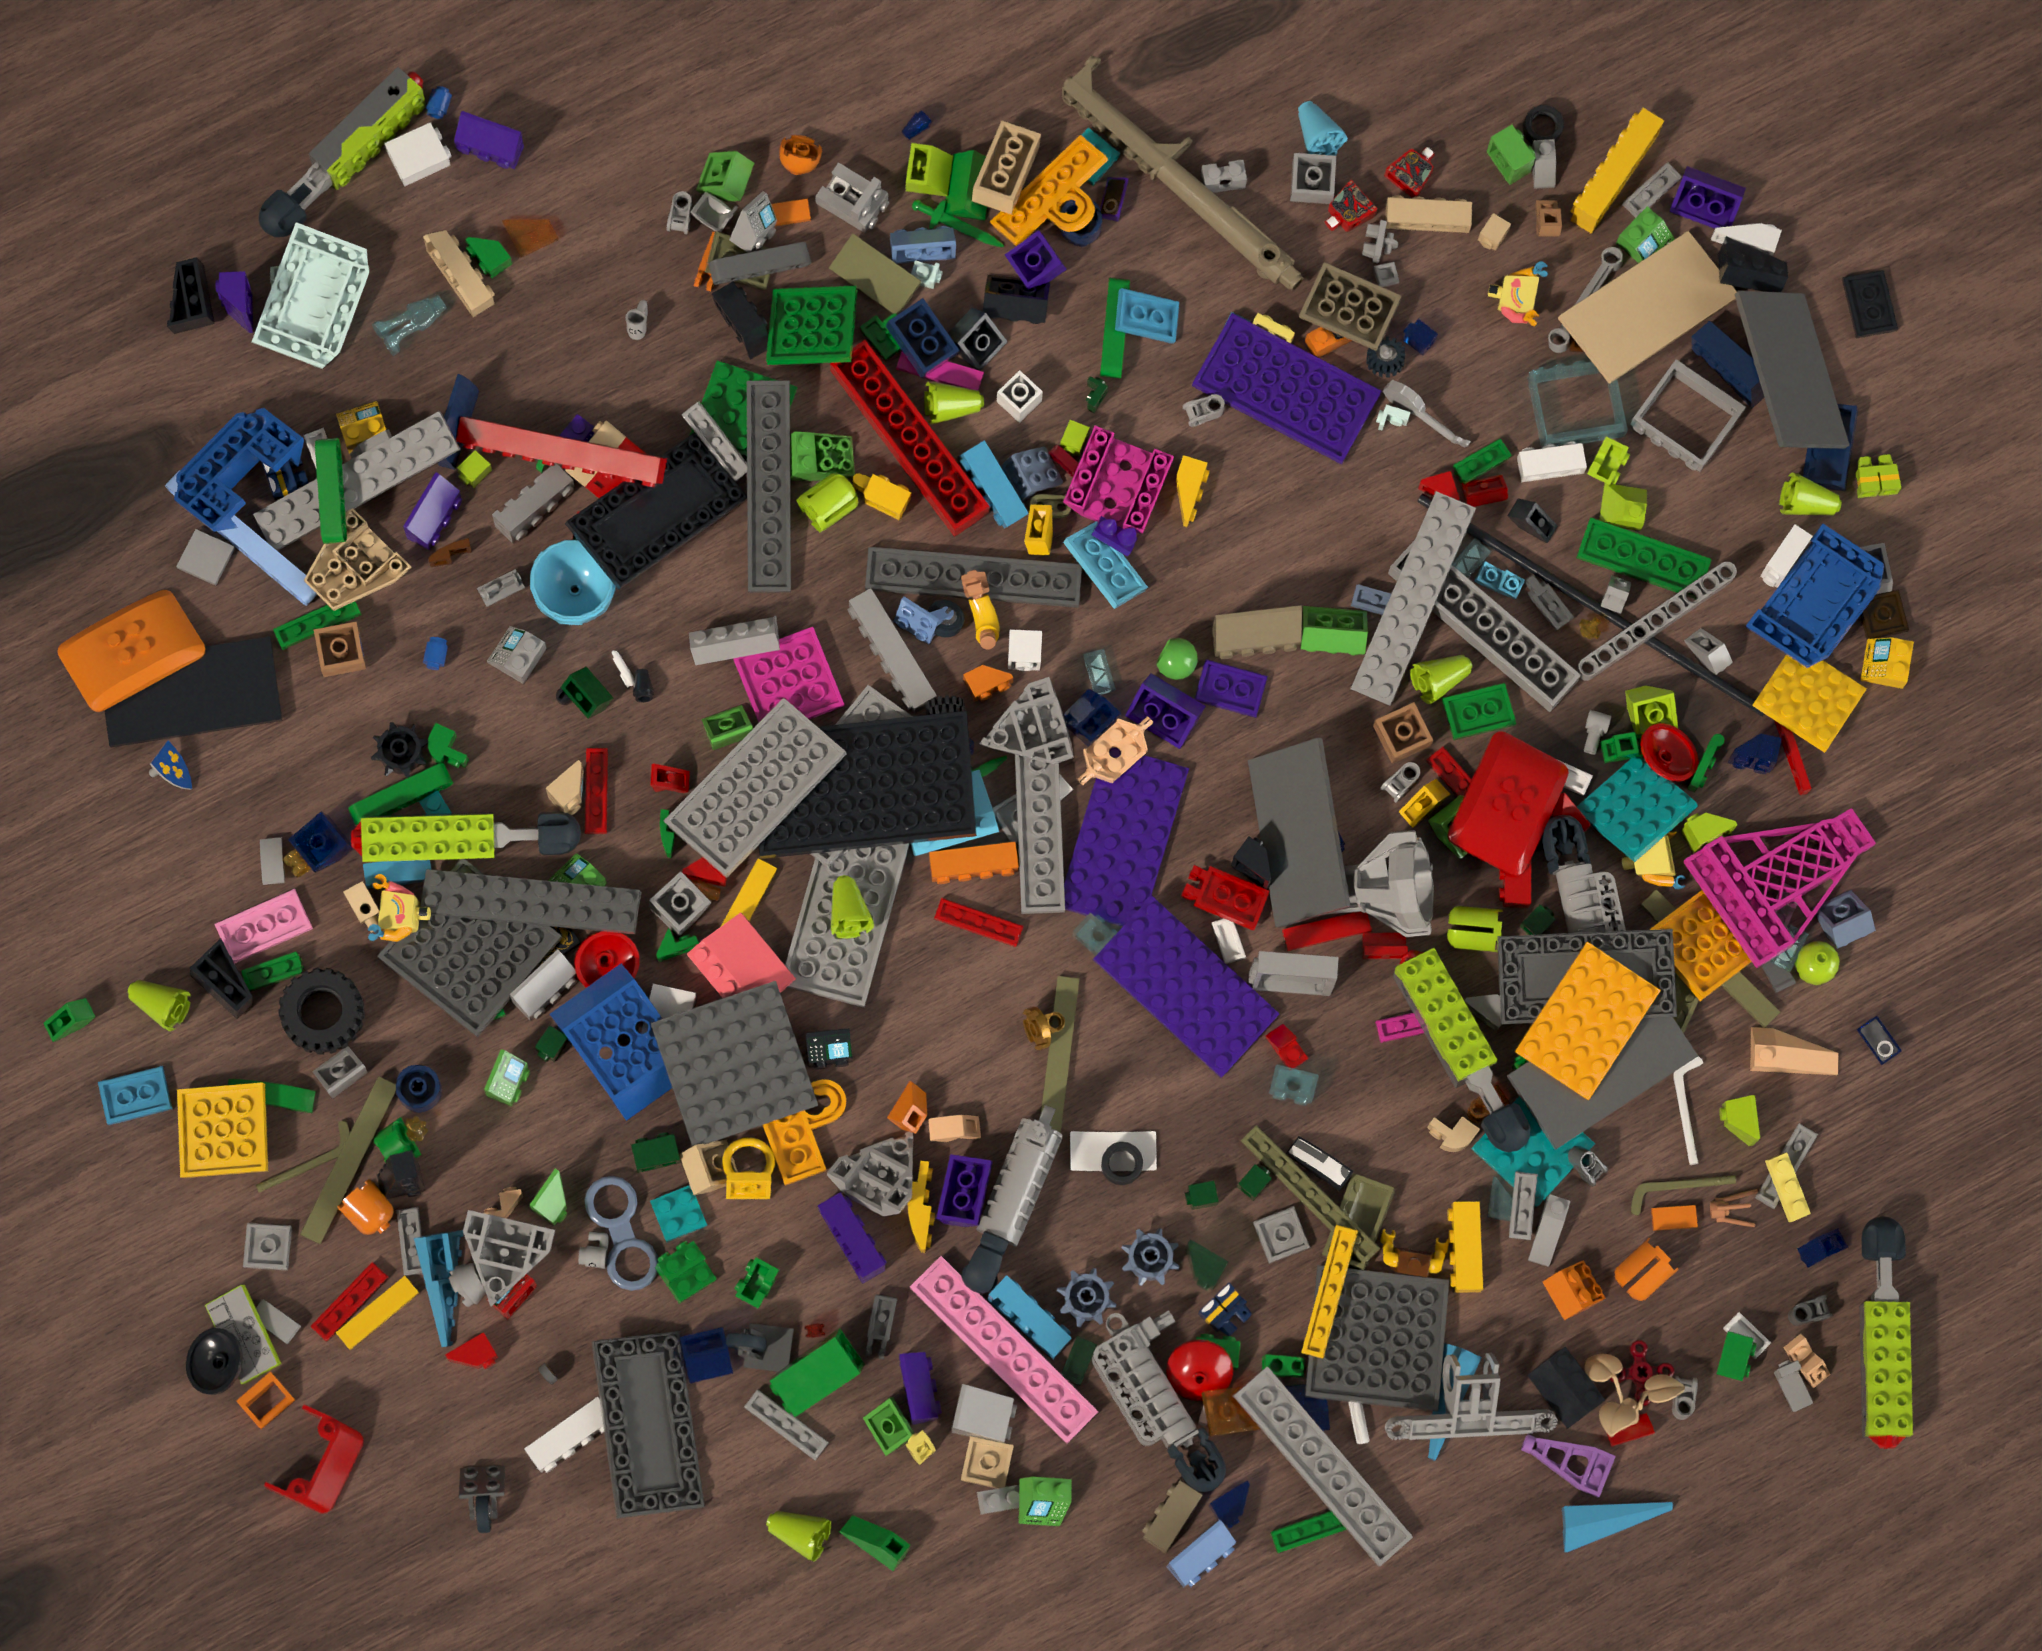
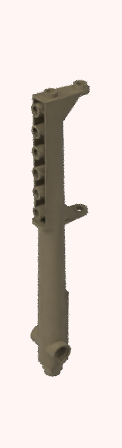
(1161, 163)

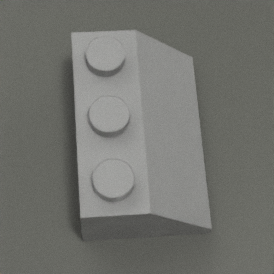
(544, 986)

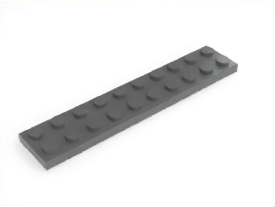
(768, 486)
(941, 576)
(531, 901)

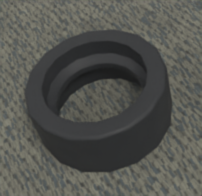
(1544, 110)
(1122, 1146)

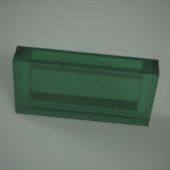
(1078, 1360)

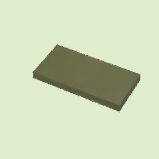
(875, 274)

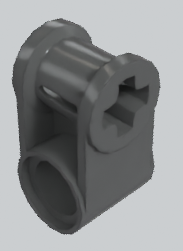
(1586, 1164)
(1814, 1311)

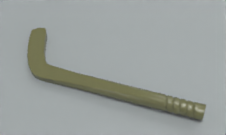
(333, 1154)
(1671, 1185)

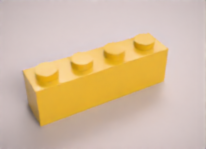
(1466, 1247)

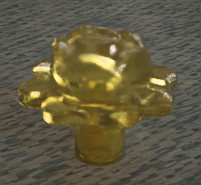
(1590, 628)
(416, 1129)

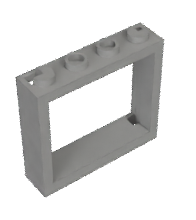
(1704, 388)
(1293, 973)

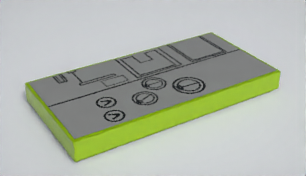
(239, 1316)

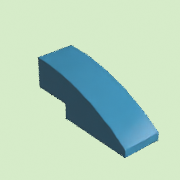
(396, 871)

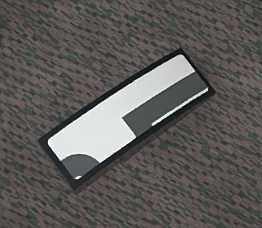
(1319, 1163)

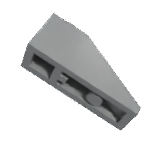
(1549, 1230)

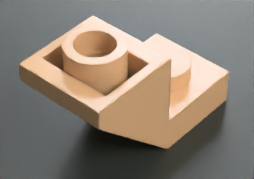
(953, 1127)
(508, 1201)
(1812, 1366)

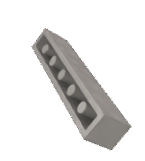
(892, 650)

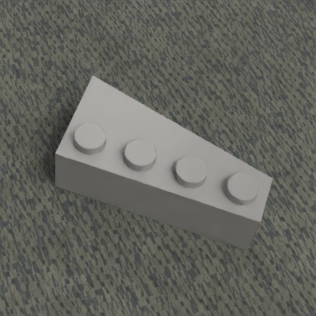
(533, 503)

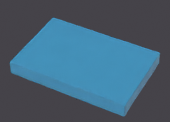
(1147, 315)
(135, 1095)

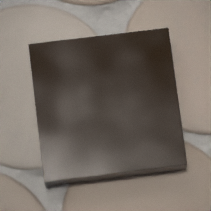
(1884, 616)

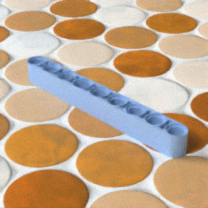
(263, 556)

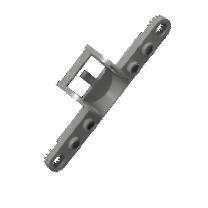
(1471, 1416)

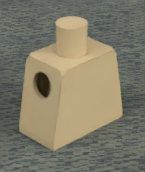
(358, 897)

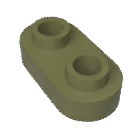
(1054, 501)

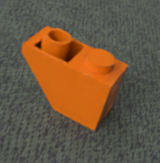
(985, 681)
(910, 1109)

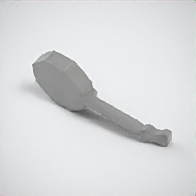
(1410, 401)

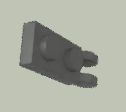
(881, 1323)

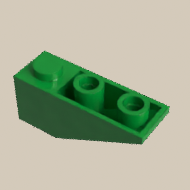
(876, 1541)

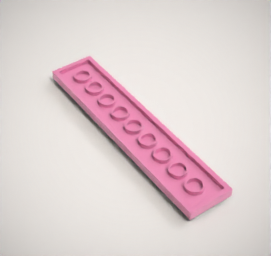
(1004, 1350)

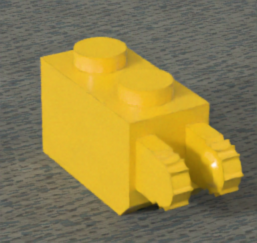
(883, 494)

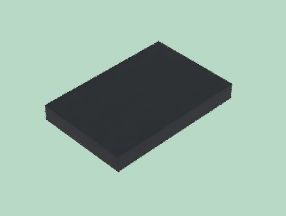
(1869, 304)

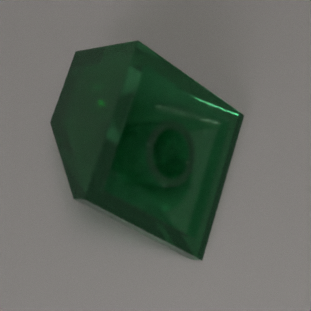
(1205, 1265)

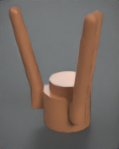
(1719, 1209)

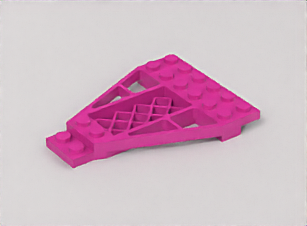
(1742, 903)

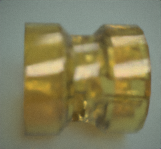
(296, 862)

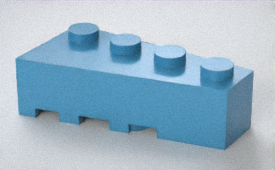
(993, 484)
(1029, 1317)

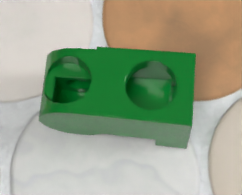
(1284, 1365)

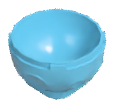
(560, 570)

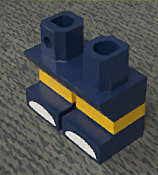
(284, 481)
(1222, 1308)

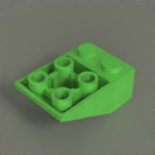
(818, 455)

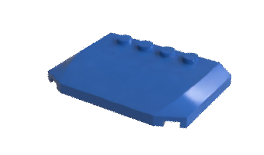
(1819, 598)

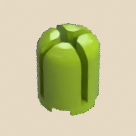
(828, 501)
(1474, 939)

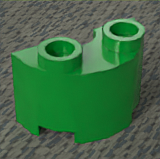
(394, 1140)
(757, 1282)

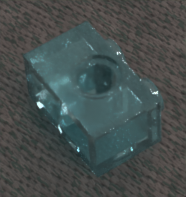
(1086, 929)
(1305, 1080)

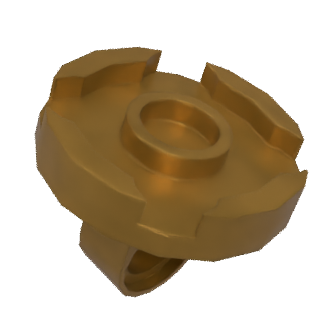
(1038, 1027)

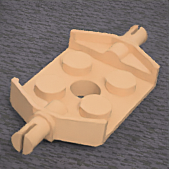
(1121, 735)

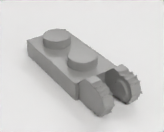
(998, 1499)

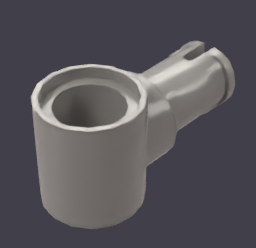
(1597, 726)

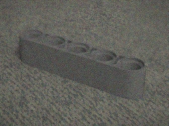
(759, 263)

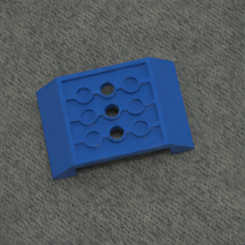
(596, 1019)

